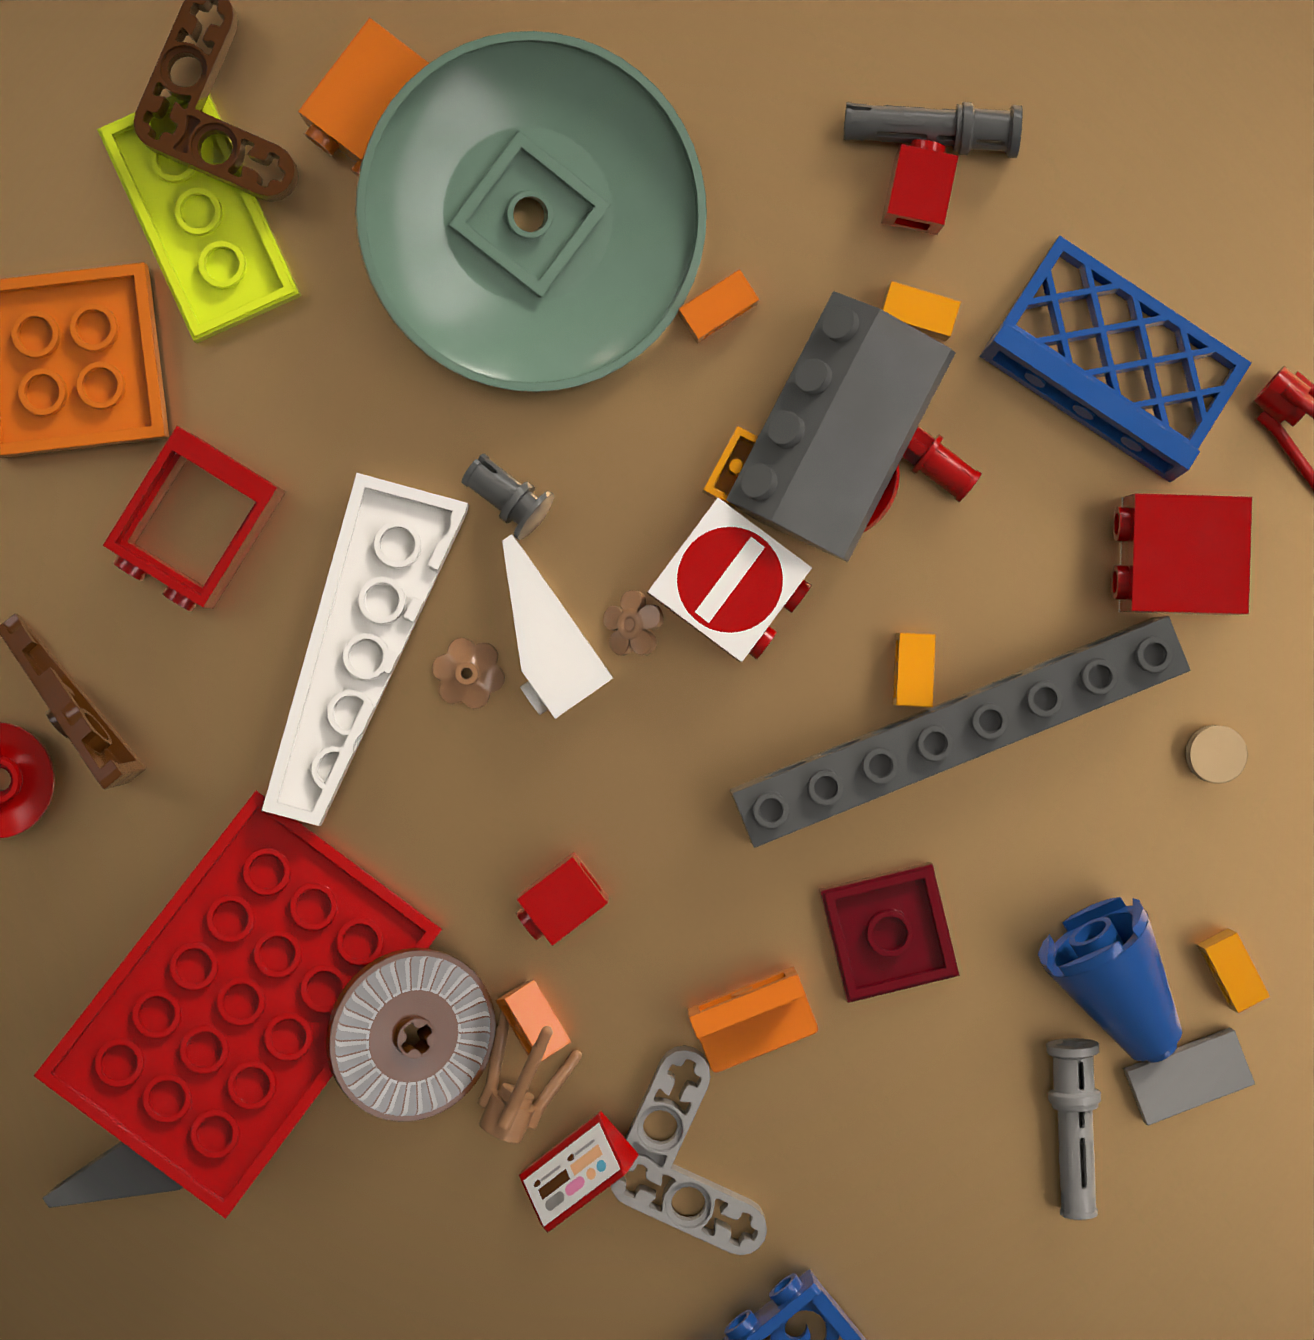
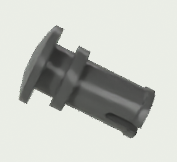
(508, 495)

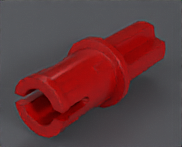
(940, 464)

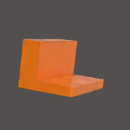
(753, 1020)

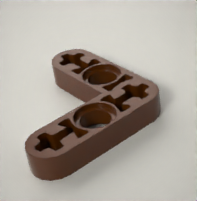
(192, 123)

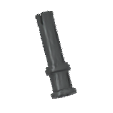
(959, 127)

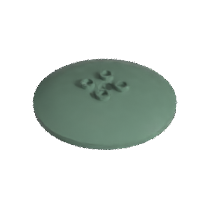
(616, 196)

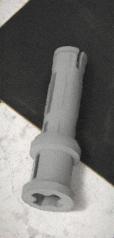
(1075, 1100)

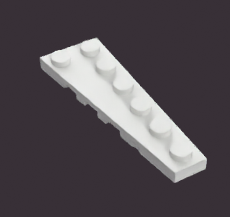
(370, 603)

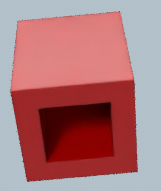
(920, 187)
(560, 900)

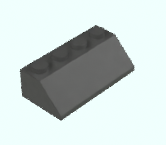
(840, 426)

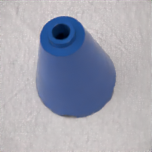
(1117, 976)

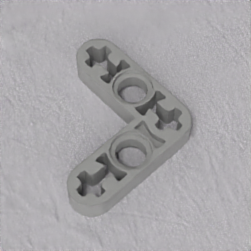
(659, 1159)

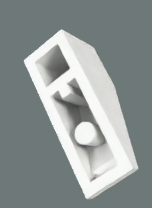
(550, 645)

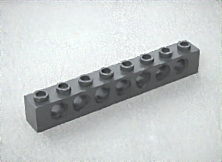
(959, 730)

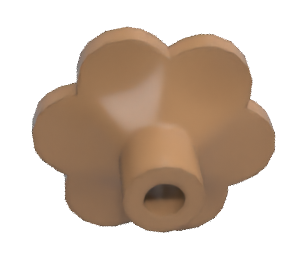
(485, 676)

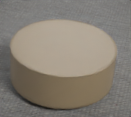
(1216, 754)

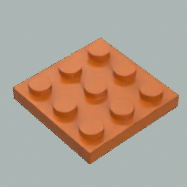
(79, 361)

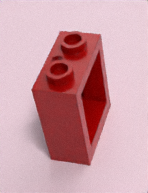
(138, 562)

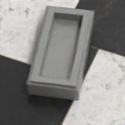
(1189, 1076)

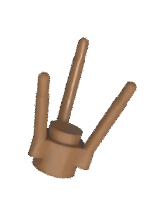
(511, 1108)

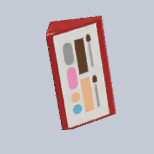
(577, 1170)

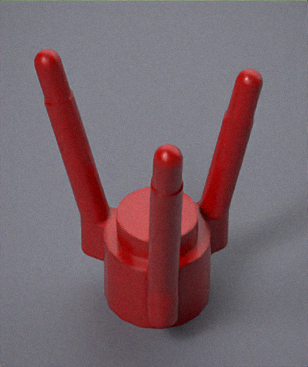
(1288, 399)

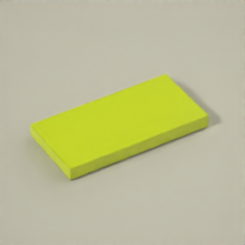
(201, 230)

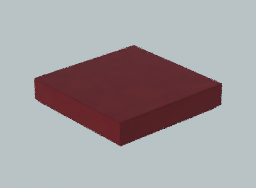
(889, 932)

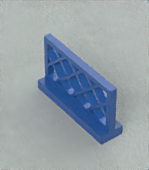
(1102, 405)

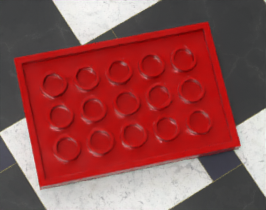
(225, 1003)

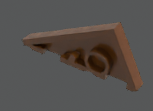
(71, 710)

